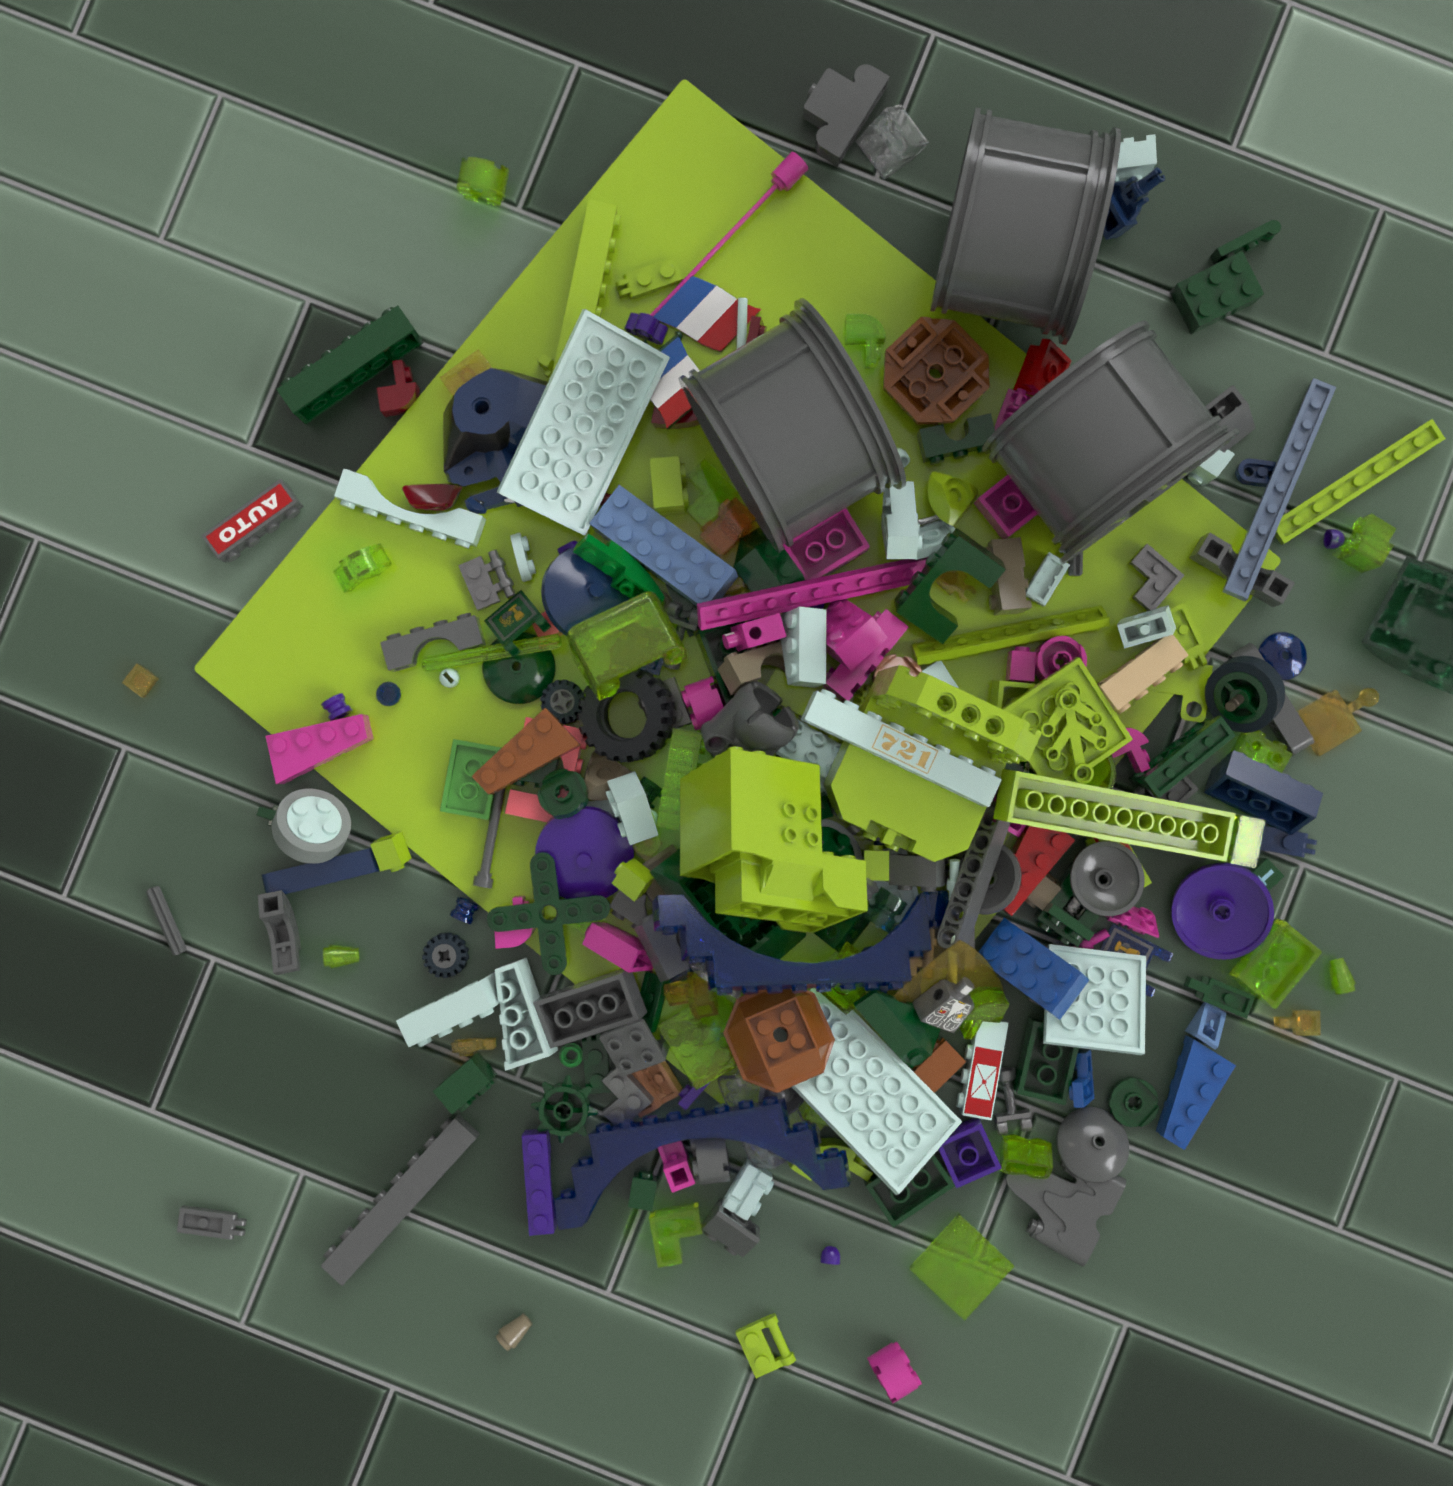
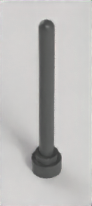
(484, 876)

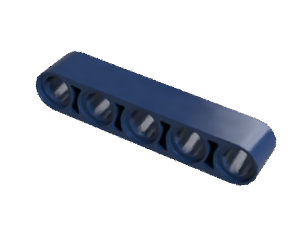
(323, 873)

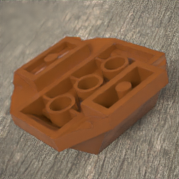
(938, 346)
(775, 1063)

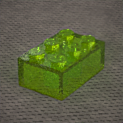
(1276, 964)

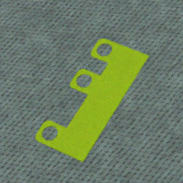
(1183, 681)

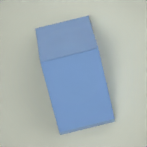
(1207, 1025)

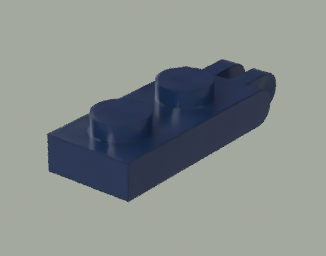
(1283, 843)

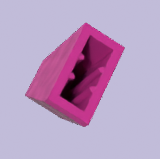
(617, 947)

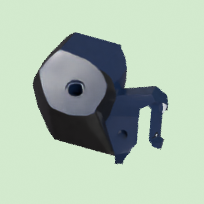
(485, 429)

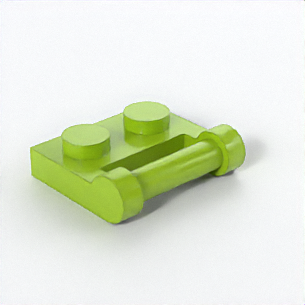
(757, 1348)

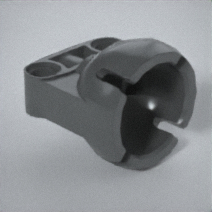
(750, 723)

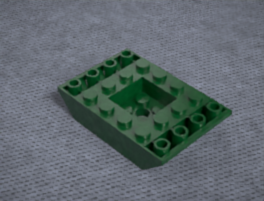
(755, 934)

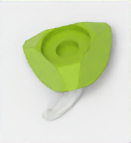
(949, 498)

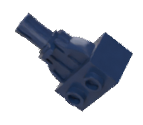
(1128, 201)

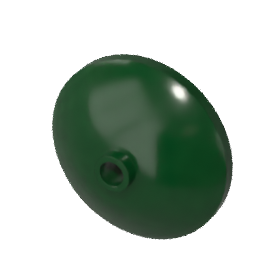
(522, 685)

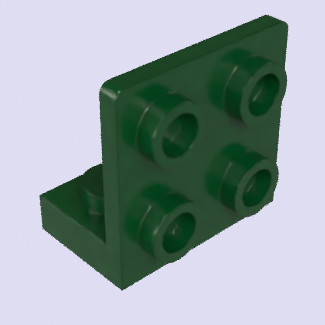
(844, 931)

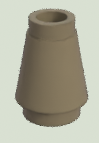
(513, 1332)

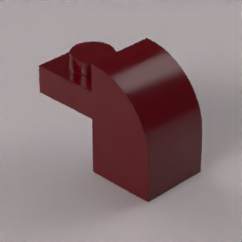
(398, 398)

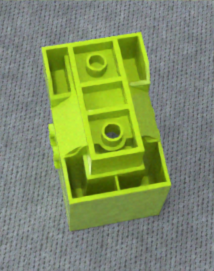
(758, 836)

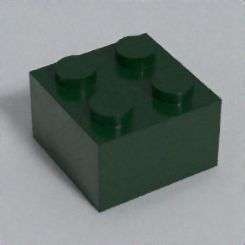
(460, 1087)

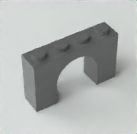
(661, 950)

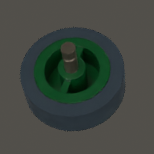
(1245, 693)

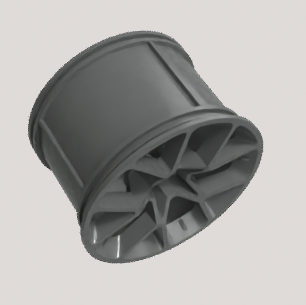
(1026, 223)
(794, 426)
(1106, 439)

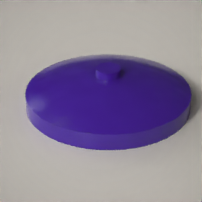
(585, 852)
(1222, 911)

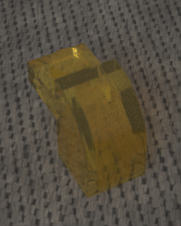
(694, 992)

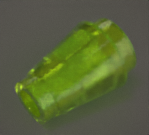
(338, 956)
(1341, 977)

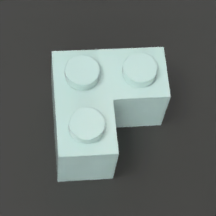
(631, 804)

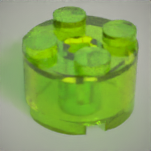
(482, 180)

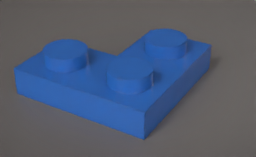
(1082, 1088)

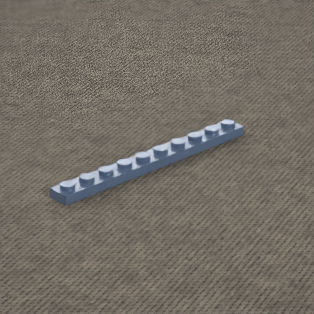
(1279, 490)

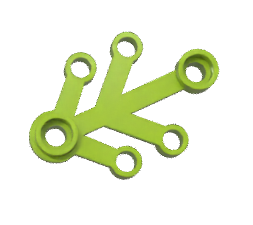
(1073, 731)

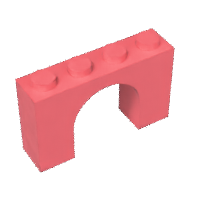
(527, 804)

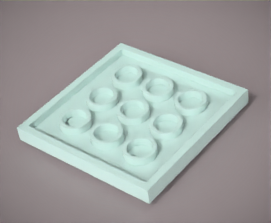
(1110, 1006)

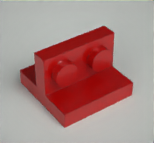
(1041, 366)

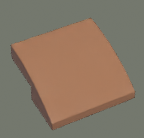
(660, 1083)

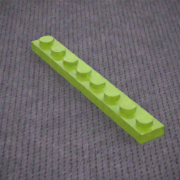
(1358, 481)
(1011, 635)

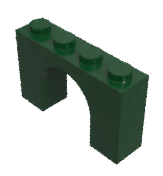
(956, 553)

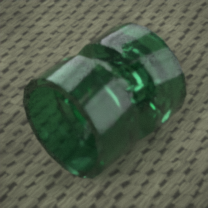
(885, 909)

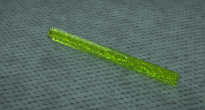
(490, 652)

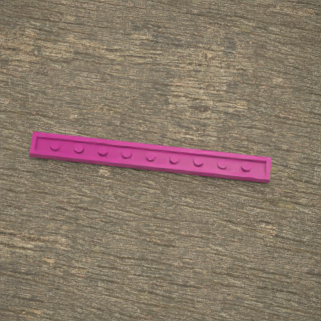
(807, 593)

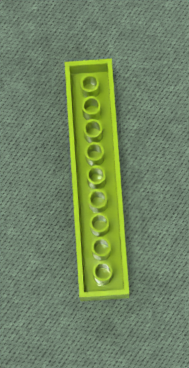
(1113, 815)

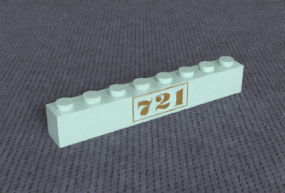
(901, 749)

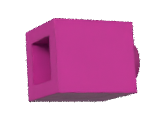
(1021, 665)

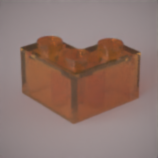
(731, 525)

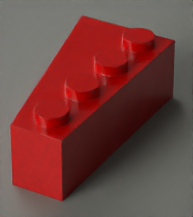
(1037, 854)

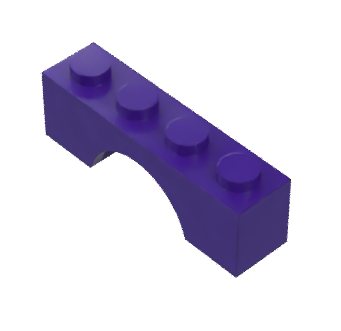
(538, 1185)

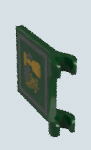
(513, 619)

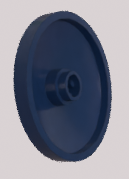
(576, 591)

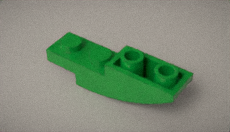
(627, 573)

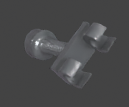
(1006, 1076)

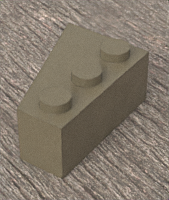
(1009, 590)

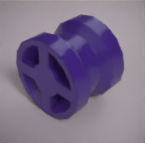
(336, 707)

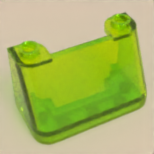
(623, 642)

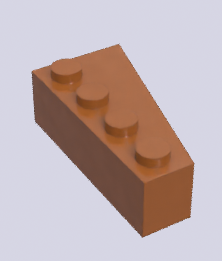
(529, 750)

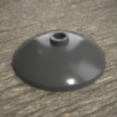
(1122, 878)
(1006, 881)
(1078, 1148)

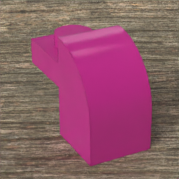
(1138, 757)
(515, 937)
(677, 1166)

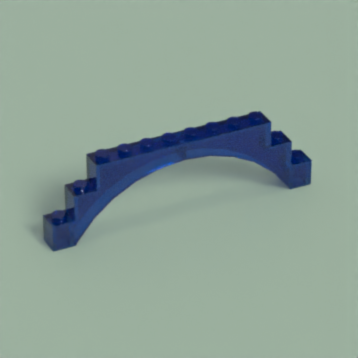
(740, 969)
(758, 1123)

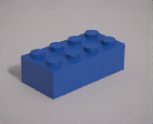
(1033, 968)

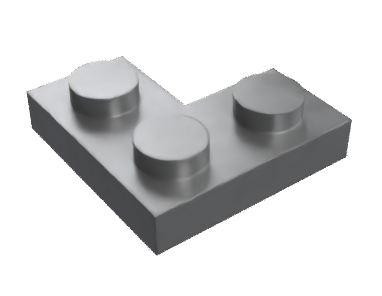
(1160, 577)
(630, 1095)

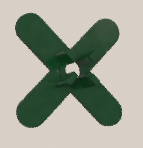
(549, 930)

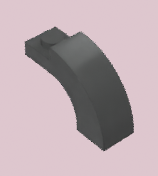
(282, 931)

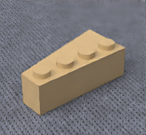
(1140, 673)

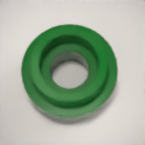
(565, 1060)

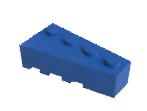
(1192, 1091)

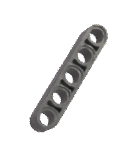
(1287, 724)

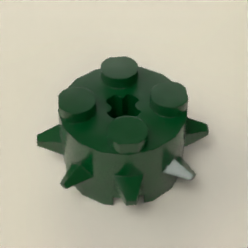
(553, 1117)

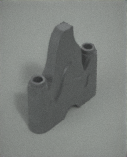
(1067, 1210)

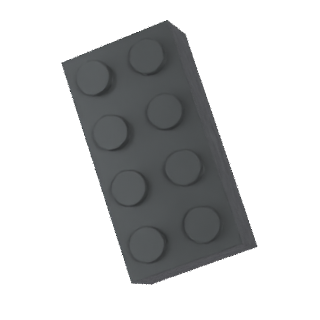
(590, 1007)

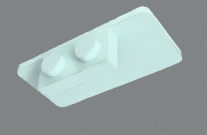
(812, 748)

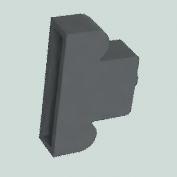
(842, 108)

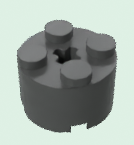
(710, 1160)

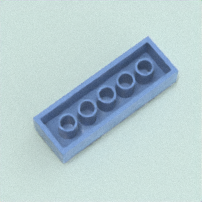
(663, 548)

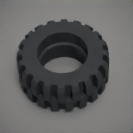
(657, 726)

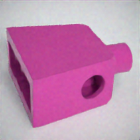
(755, 633)

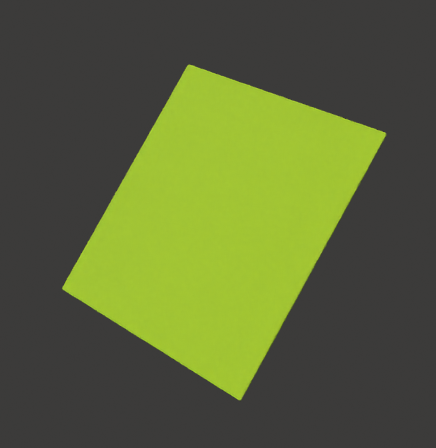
(677, 196)

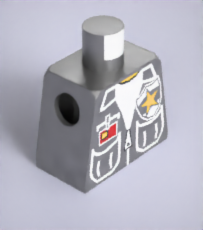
(945, 1004)

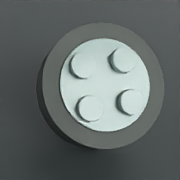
(311, 825)

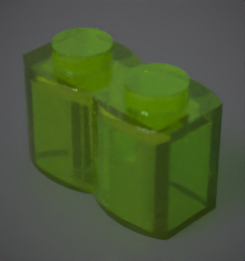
(1026, 1156)

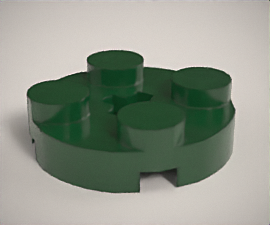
(572, 803)
(1147, 1102)

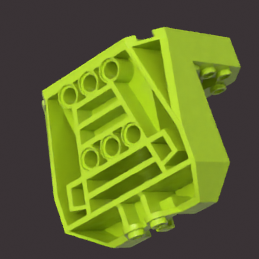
(908, 808)

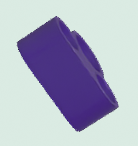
(646, 327)

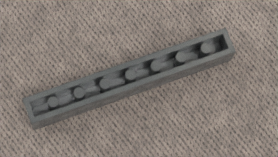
(402, 1197)

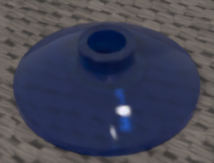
(1272, 650)

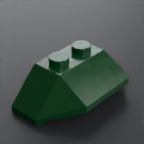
(762, 565)

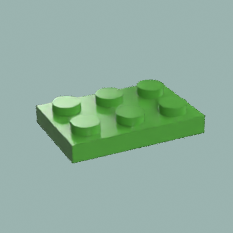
(461, 792)

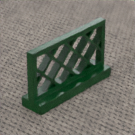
(1183, 755)

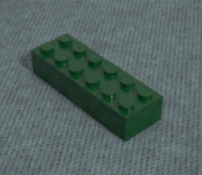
(349, 365)

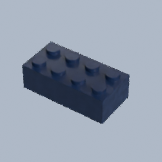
(1263, 792)

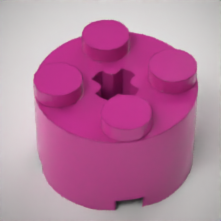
(1057, 647)
(704, 701)
(894, 1371)

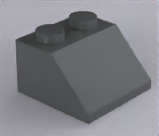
(731, 1230)

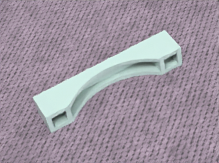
(456, 524)

